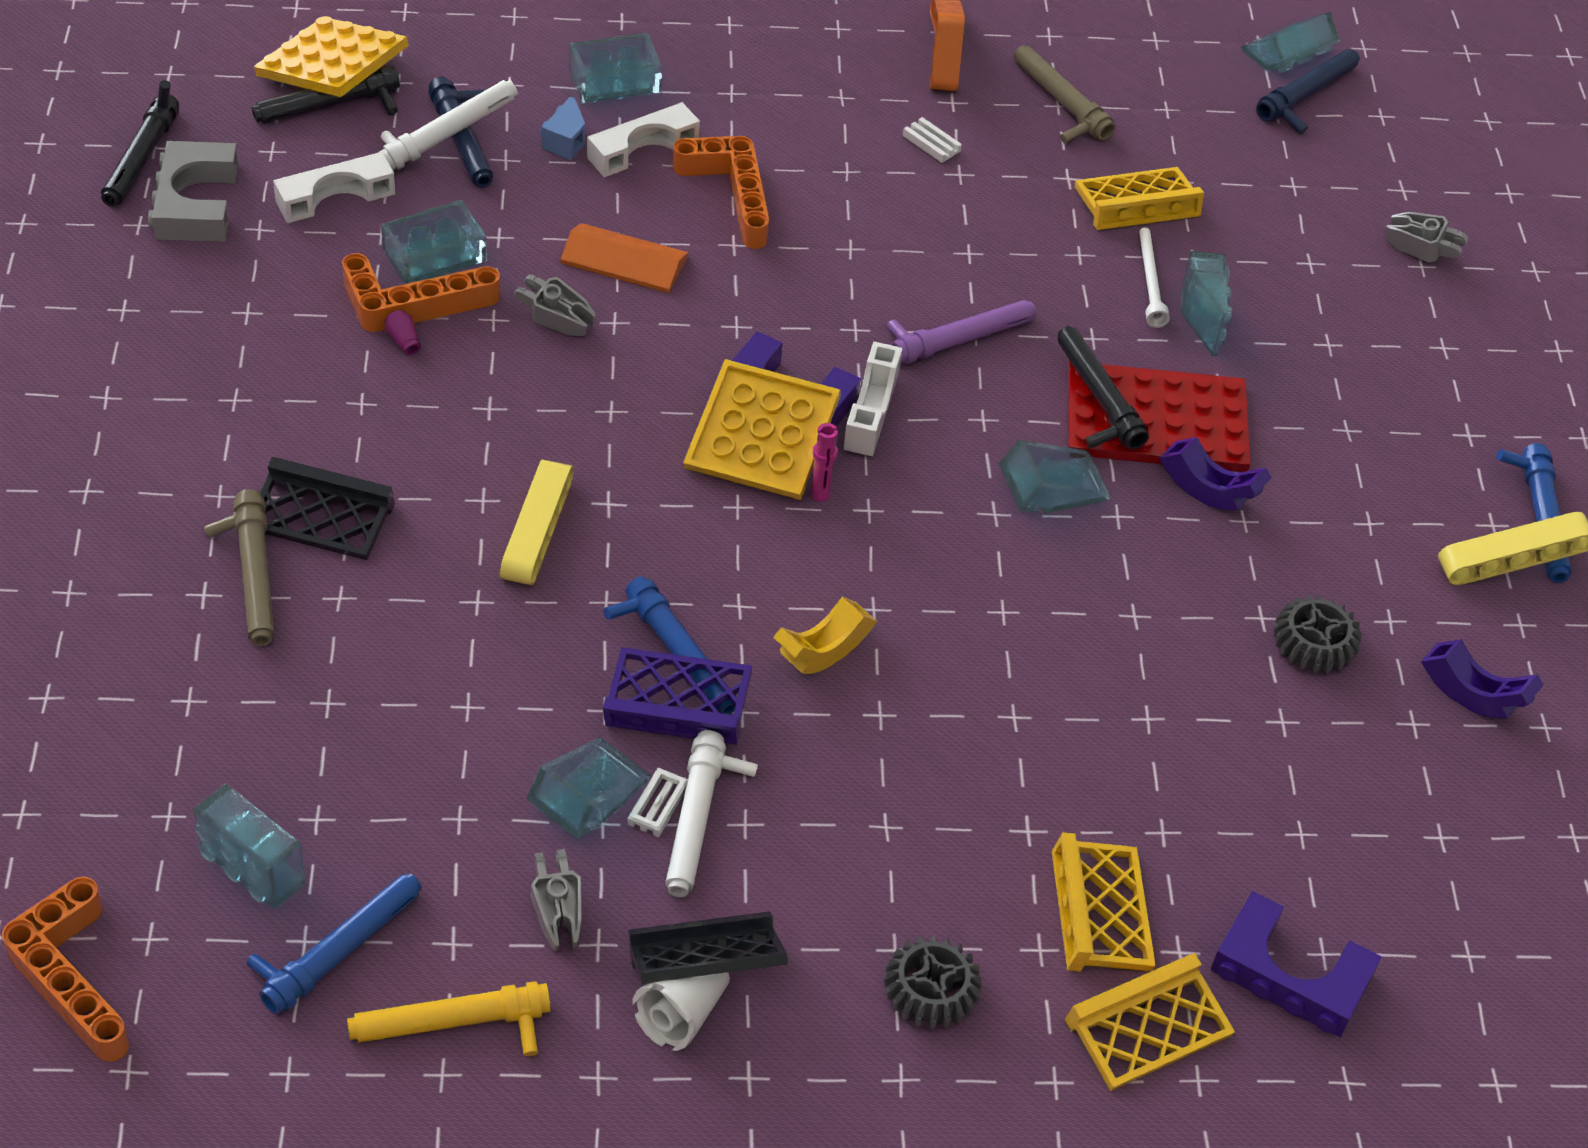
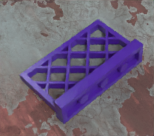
(667, 718)

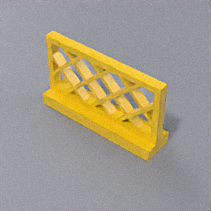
(1140, 208)
(1074, 909)
(1143, 991)

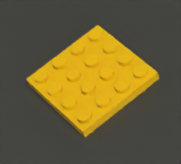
(331, 56)
(761, 429)

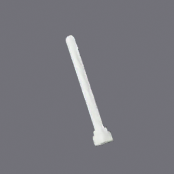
(1157, 312)

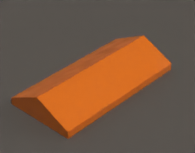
(623, 257)

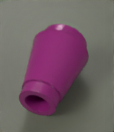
(402, 330)

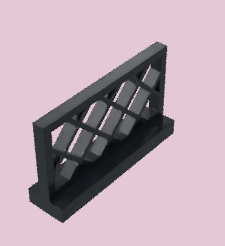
(334, 488)
(705, 947)

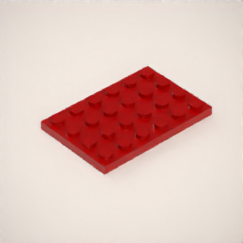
(1173, 409)

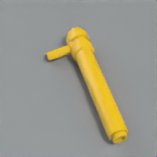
(509, 1003)

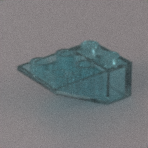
(1206, 297)

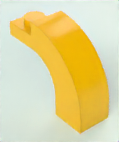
(828, 640)

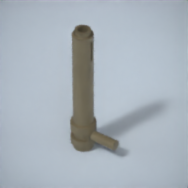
(1089, 114)
(251, 525)

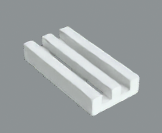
(934, 139)
(647, 822)

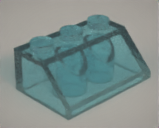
(1294, 43)

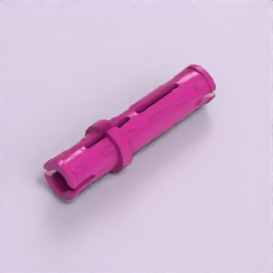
(824, 453)

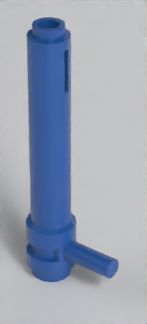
(1540, 477)
(655, 610)
(299, 977)

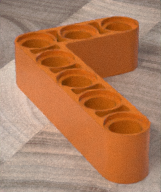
(948, 26)
(737, 158)
(420, 299)
(41, 949)

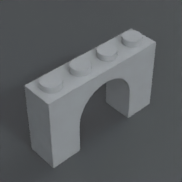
(182, 166)

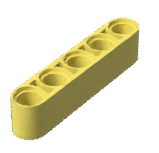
(536, 522)
(1515, 548)

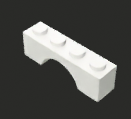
(611, 147)
(364, 176)
(874, 399)

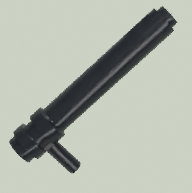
(379, 84)
(155, 123)
(1123, 418)

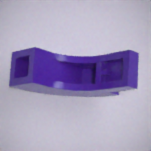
(1208, 482)
(1475, 688)

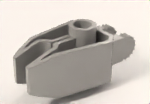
(1425, 236)
(556, 305)
(557, 899)

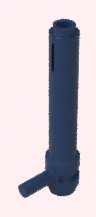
(445, 98)
(1283, 99)

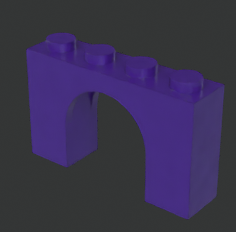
(766, 354)
(1322, 1001)

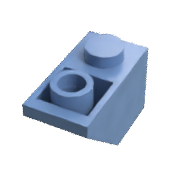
(564, 130)

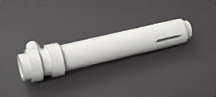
(411, 146)
(703, 769)

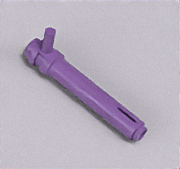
(925, 343)

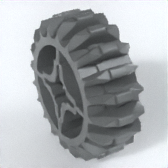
(1320, 629)
(925, 997)

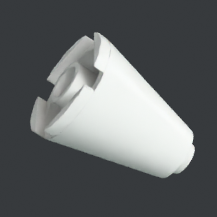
(678, 1007)

